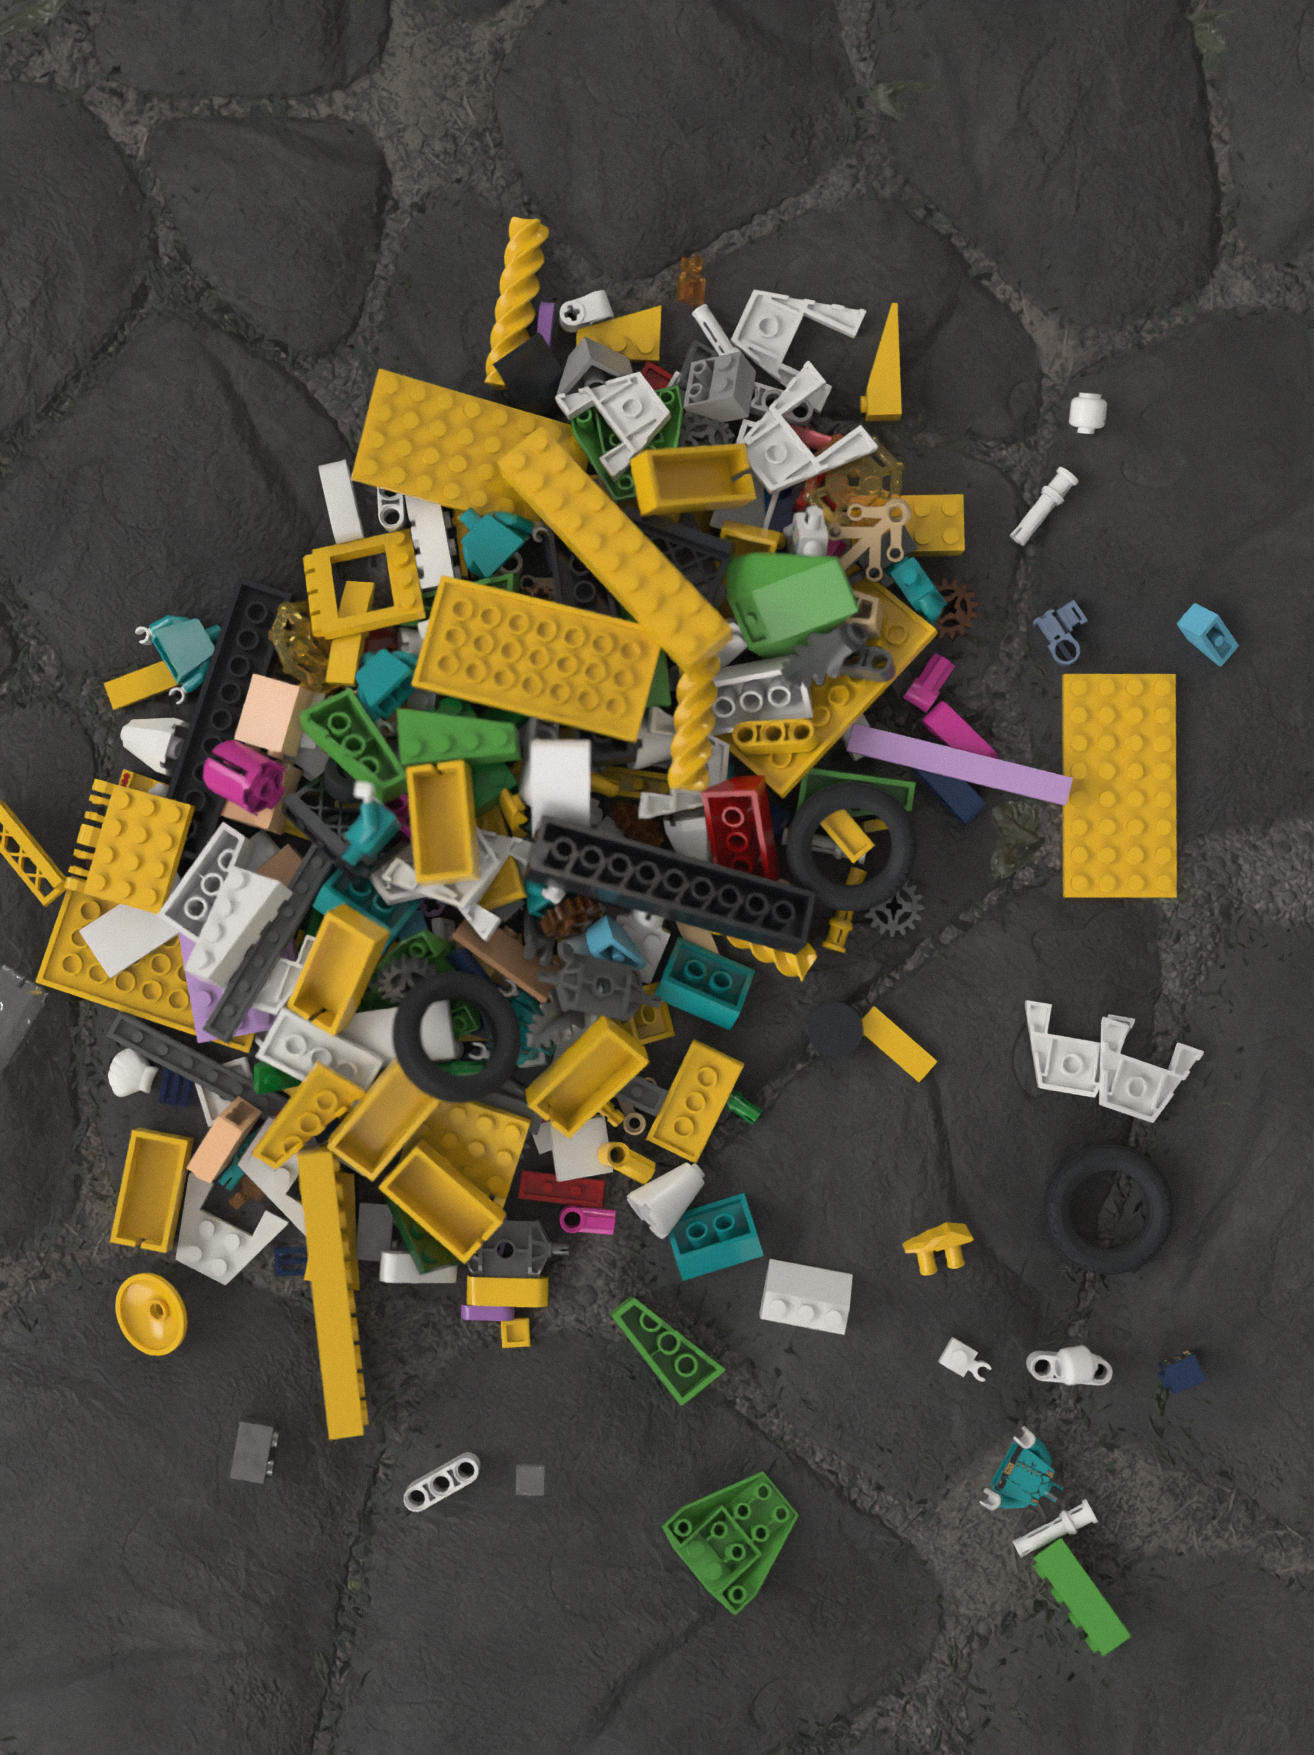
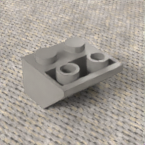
(720, 387)

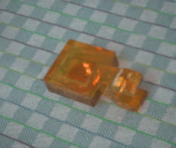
(690, 284)
(250, 1190)

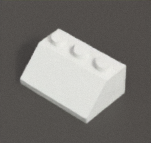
(806, 1296)

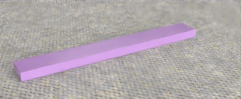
(959, 764)

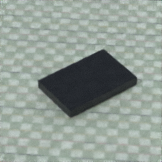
(532, 376)

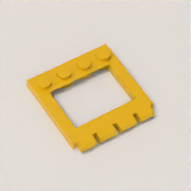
(403, 579)

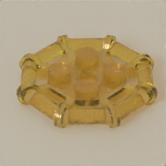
(866, 493)
(301, 646)

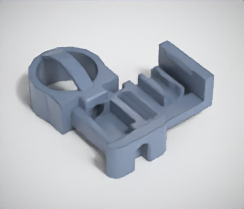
(1058, 626)

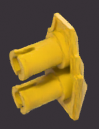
(944, 1237)

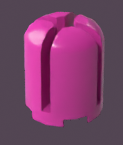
(246, 790)

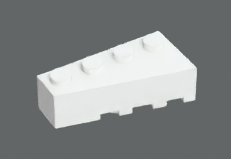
(432, 542)
(198, 890)
(234, 924)

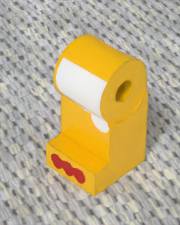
(142, 783)

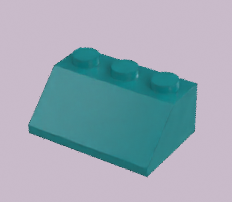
(366, 902)
(704, 983)
(714, 1237)

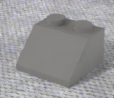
(591, 366)

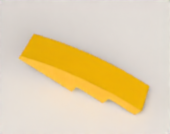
(349, 649)

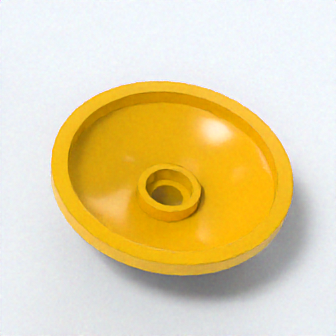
(151, 1314)

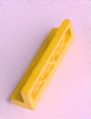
(45, 866)

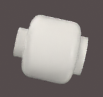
(1088, 412)
(1075, 1365)

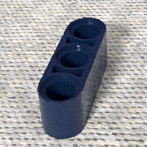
(954, 794)

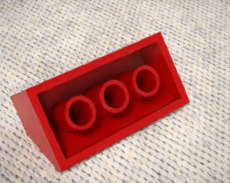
(741, 826)

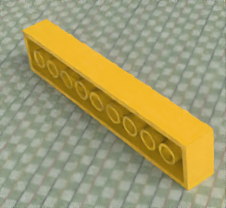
(615, 551)
(331, 1296)

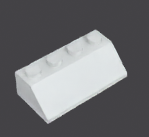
(757, 694)

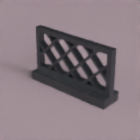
(687, 539)
(324, 837)

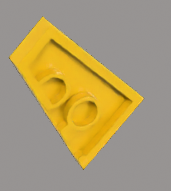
(630, 335)

